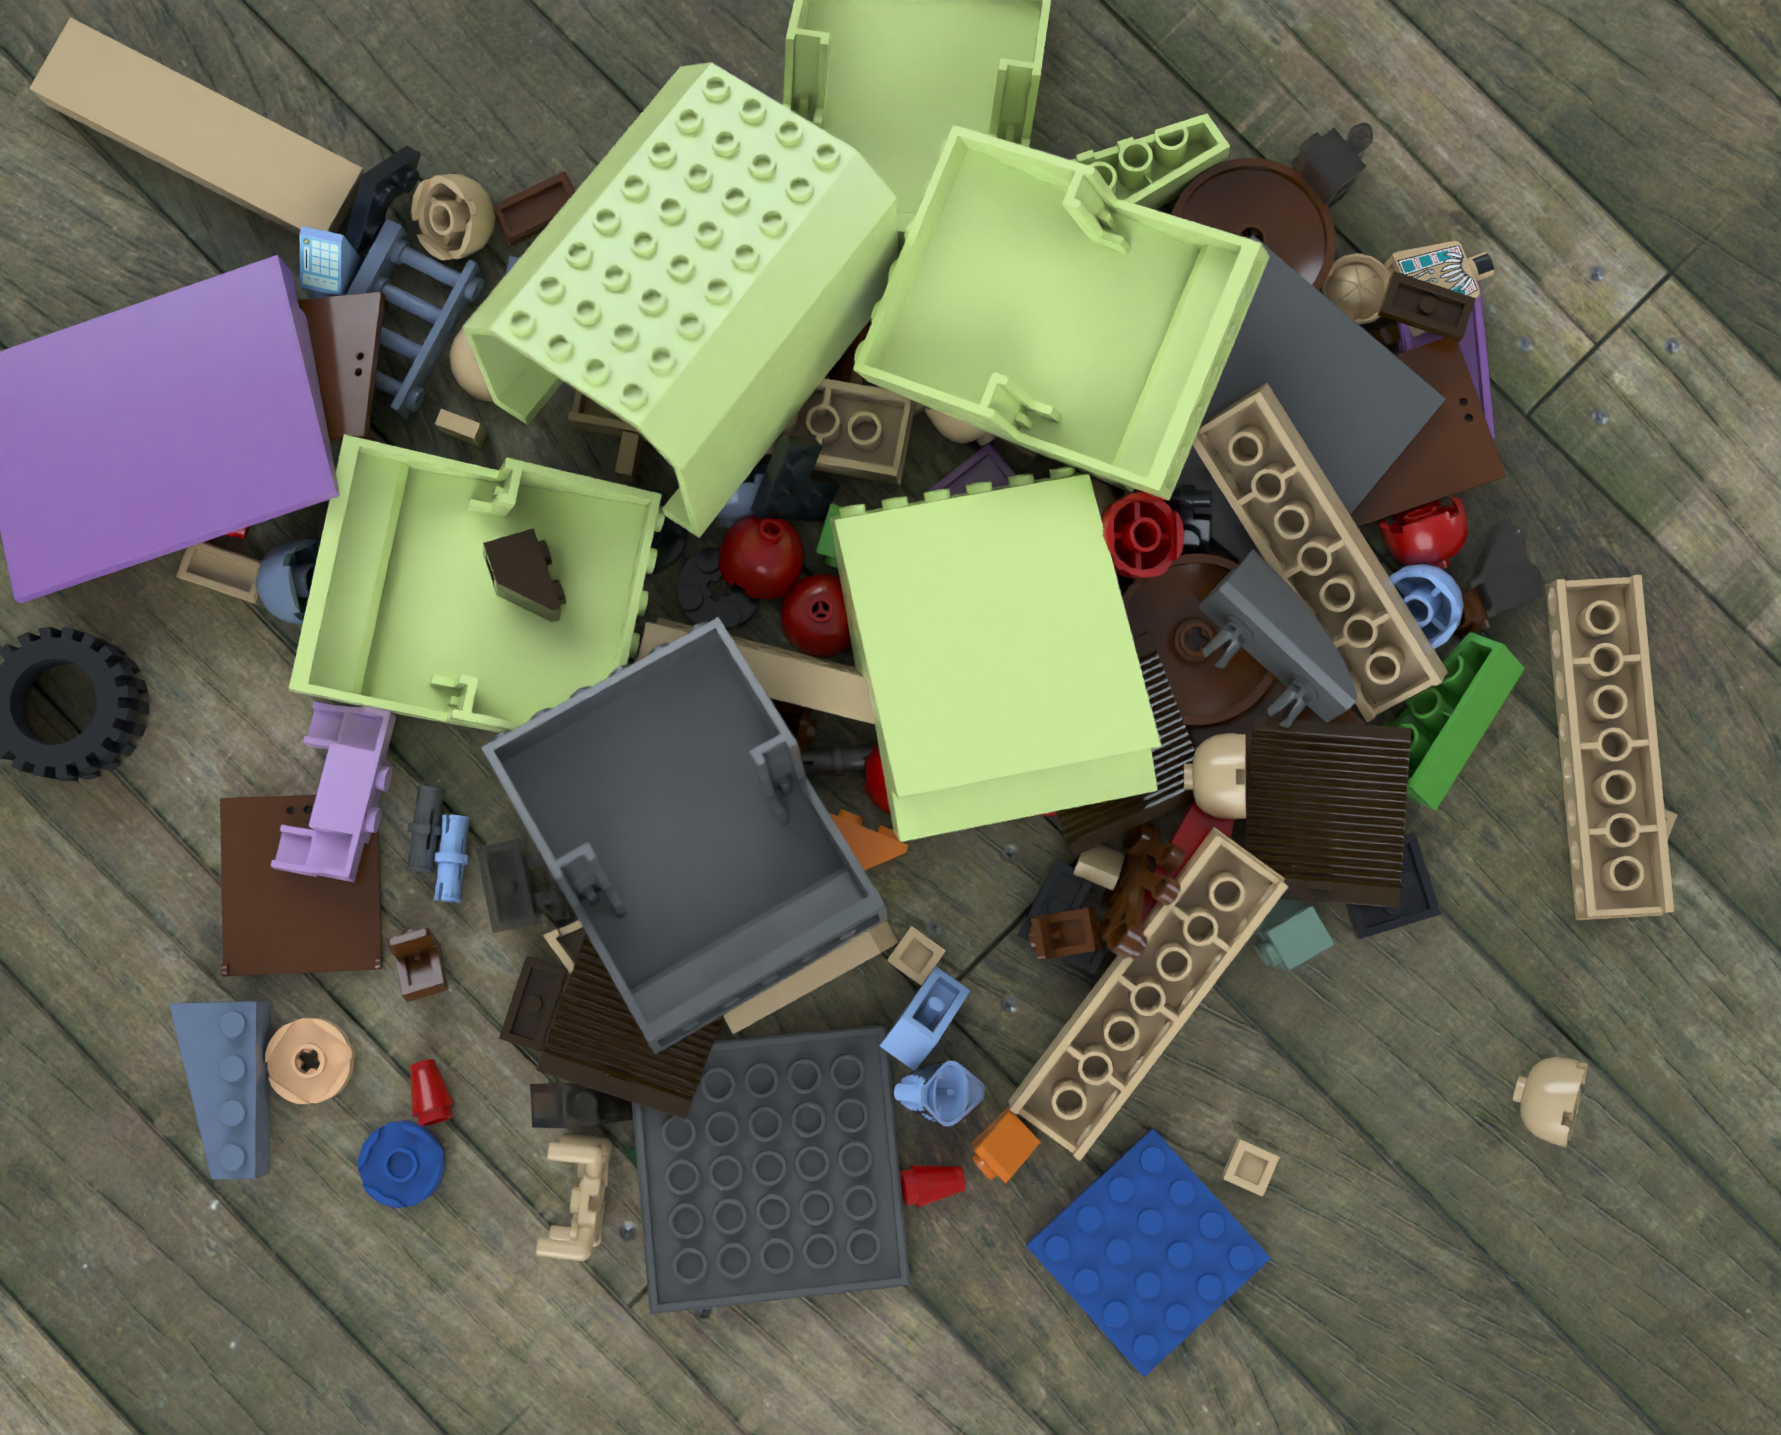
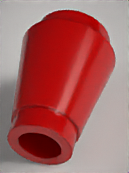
(429, 1094)
(930, 1183)

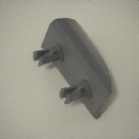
(1283, 635)

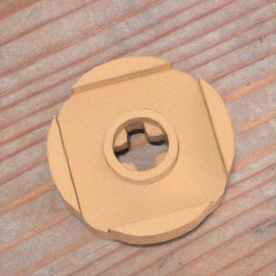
(285, 1064)

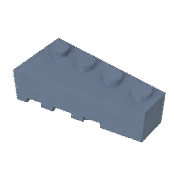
(228, 1082)

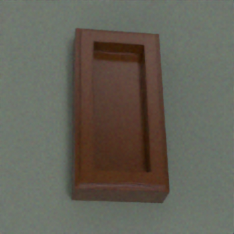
(533, 208)

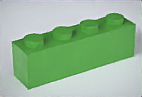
(1454, 715)

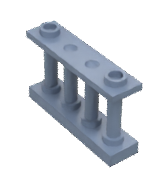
(394, 248)

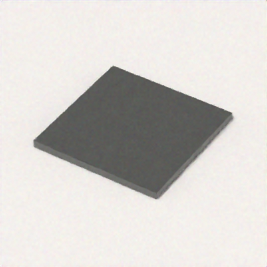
(1334, 382)
(775, 1175)

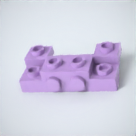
(347, 793)

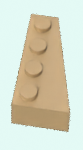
(813, 976)

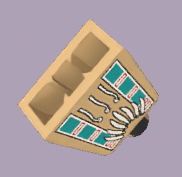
(1443, 266)

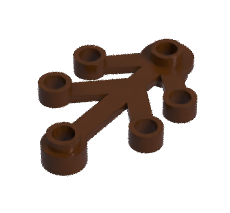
(1141, 844)

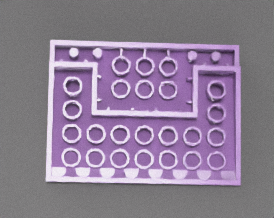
(159, 429)

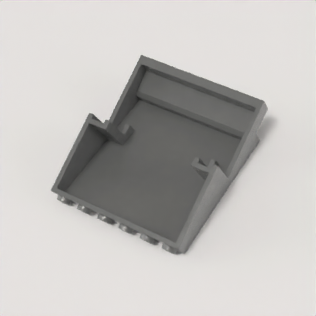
(685, 833)

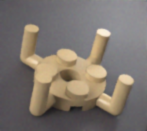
(587, 1200)

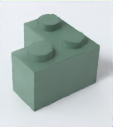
(1290, 935)

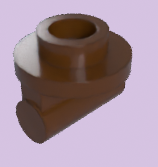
(1474, 616)

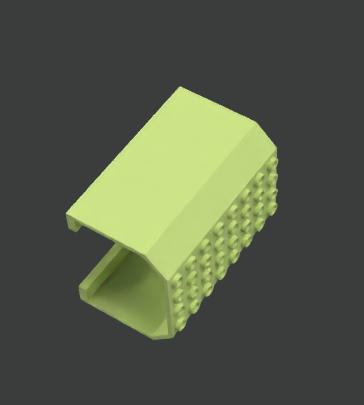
(697, 282)

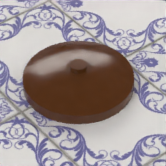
(1265, 202)
(1180, 631)

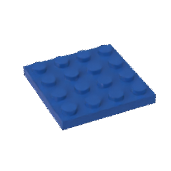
(1147, 1251)

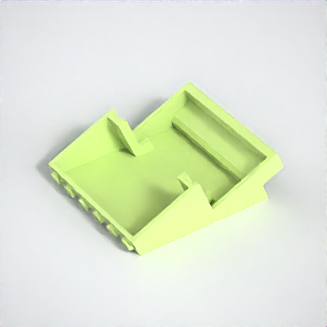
(909, 70)
(1060, 312)
(408, 607)
(994, 653)

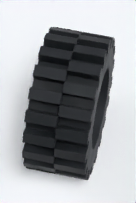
(114, 714)

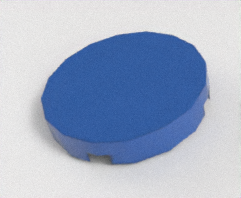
(401, 1164)

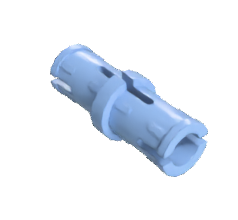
(451, 858)

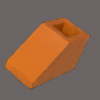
(868, 846)
(1003, 1146)

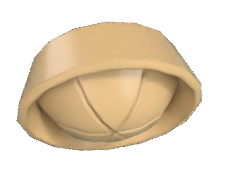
(1357, 286)

